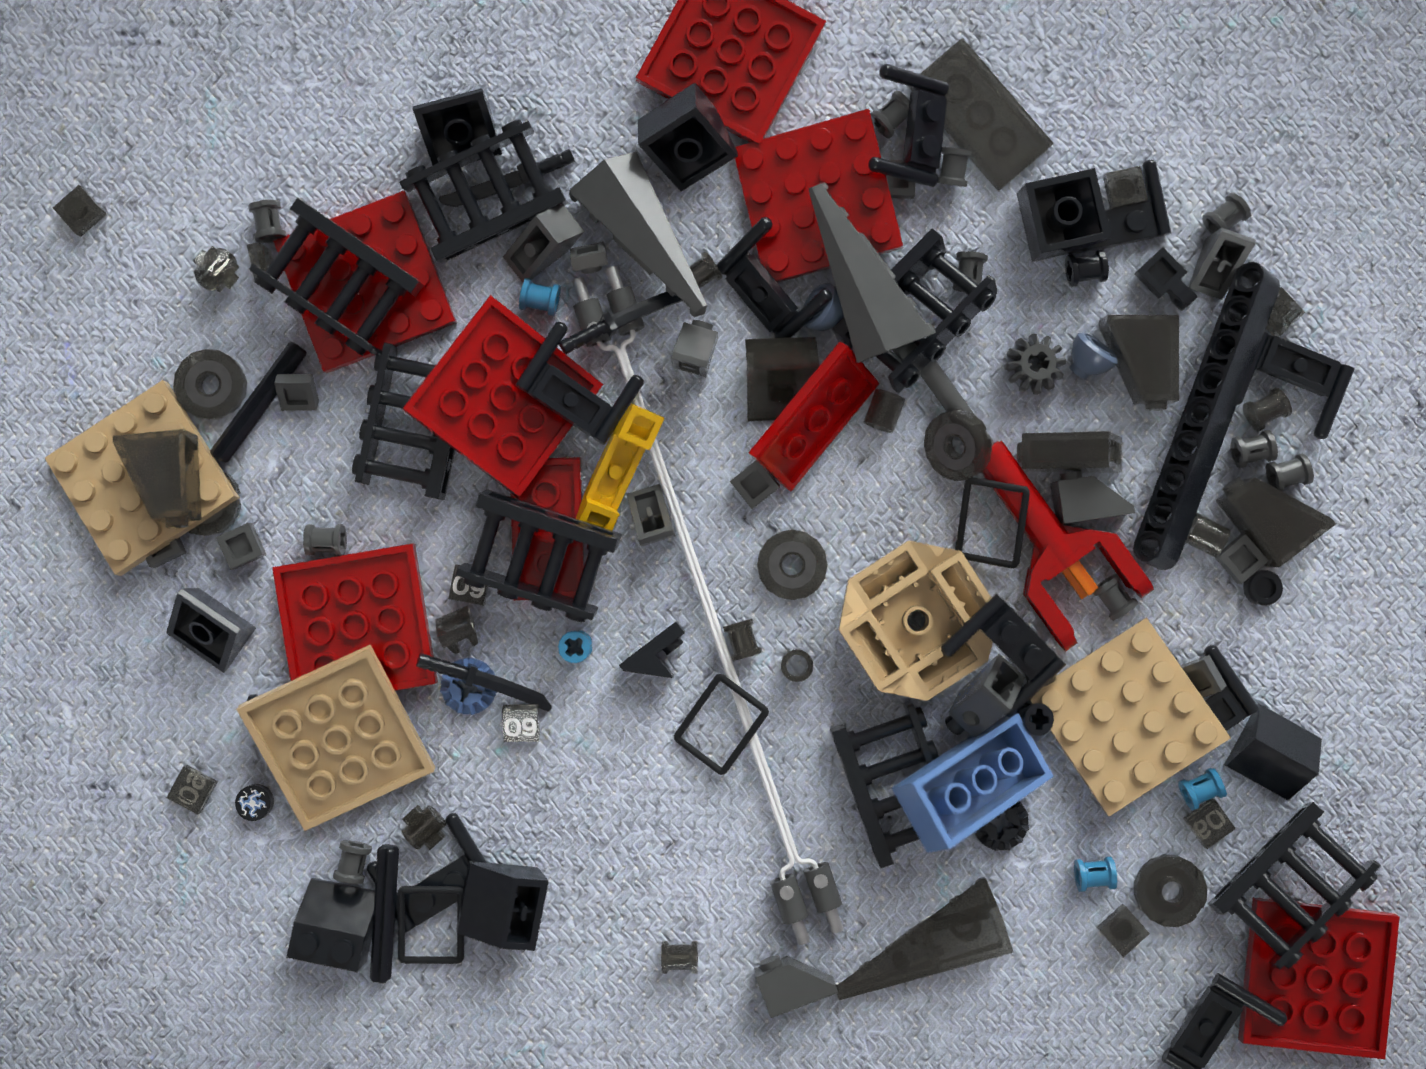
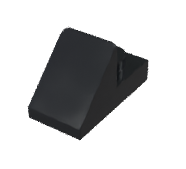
(647, 659)

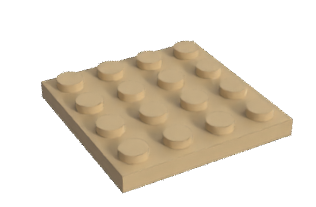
(104, 492)
(1129, 717)
(336, 737)

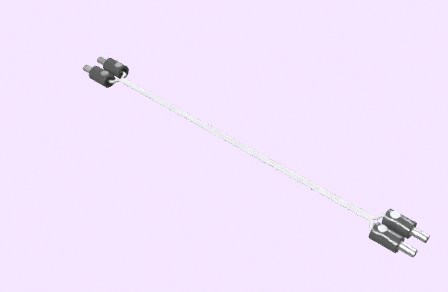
(785, 887)

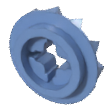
(475, 701)

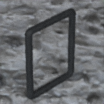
(1021, 524)
(764, 713)
(401, 925)

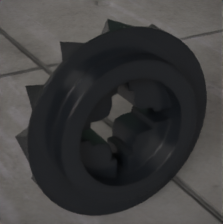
(1010, 835)

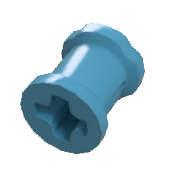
(539, 297)
(564, 646)
(1202, 788)
(1095, 874)

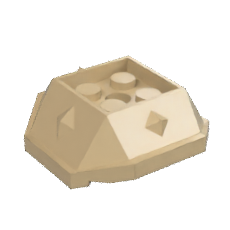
(877, 612)

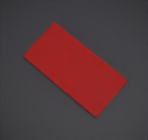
(814, 417)
(560, 490)

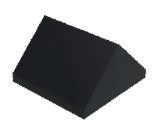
(454, 123)
(208, 627)
(1276, 753)

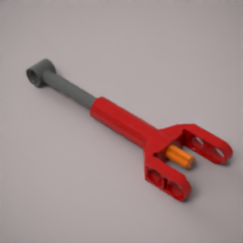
(1054, 545)

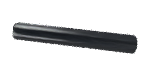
(256, 403)
(384, 913)

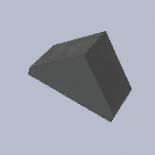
(1218, 262)
(650, 515)

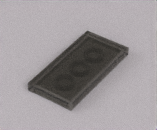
(986, 116)

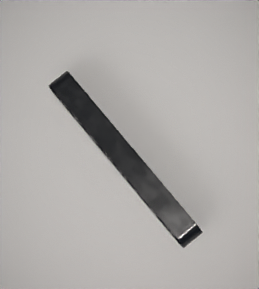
(1206, 398)

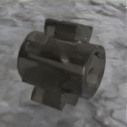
(215, 269)
(423, 827)

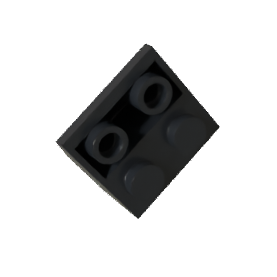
(502, 905)

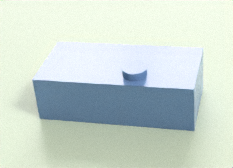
(972, 784)

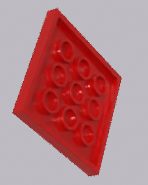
(737, 55)
(777, 184)
(393, 232)
(480, 411)
(354, 602)
(1335, 992)

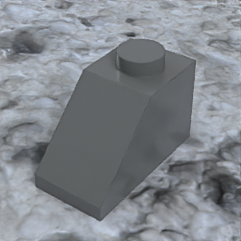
(543, 242)
(695, 348)
(1086, 499)
(791, 984)

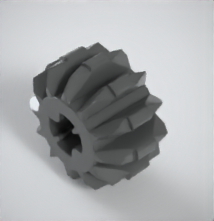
(1048, 360)

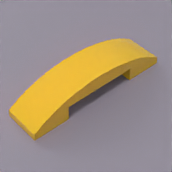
(617, 466)

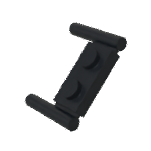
(923, 128)
(1139, 220)
(761, 290)
(1306, 370)
(569, 397)
(1016, 641)
(1234, 701)
(423, 906)
(1212, 1021)

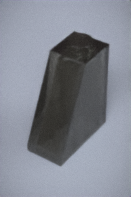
(1146, 356)
(1071, 452)
(164, 473)
(1272, 518)

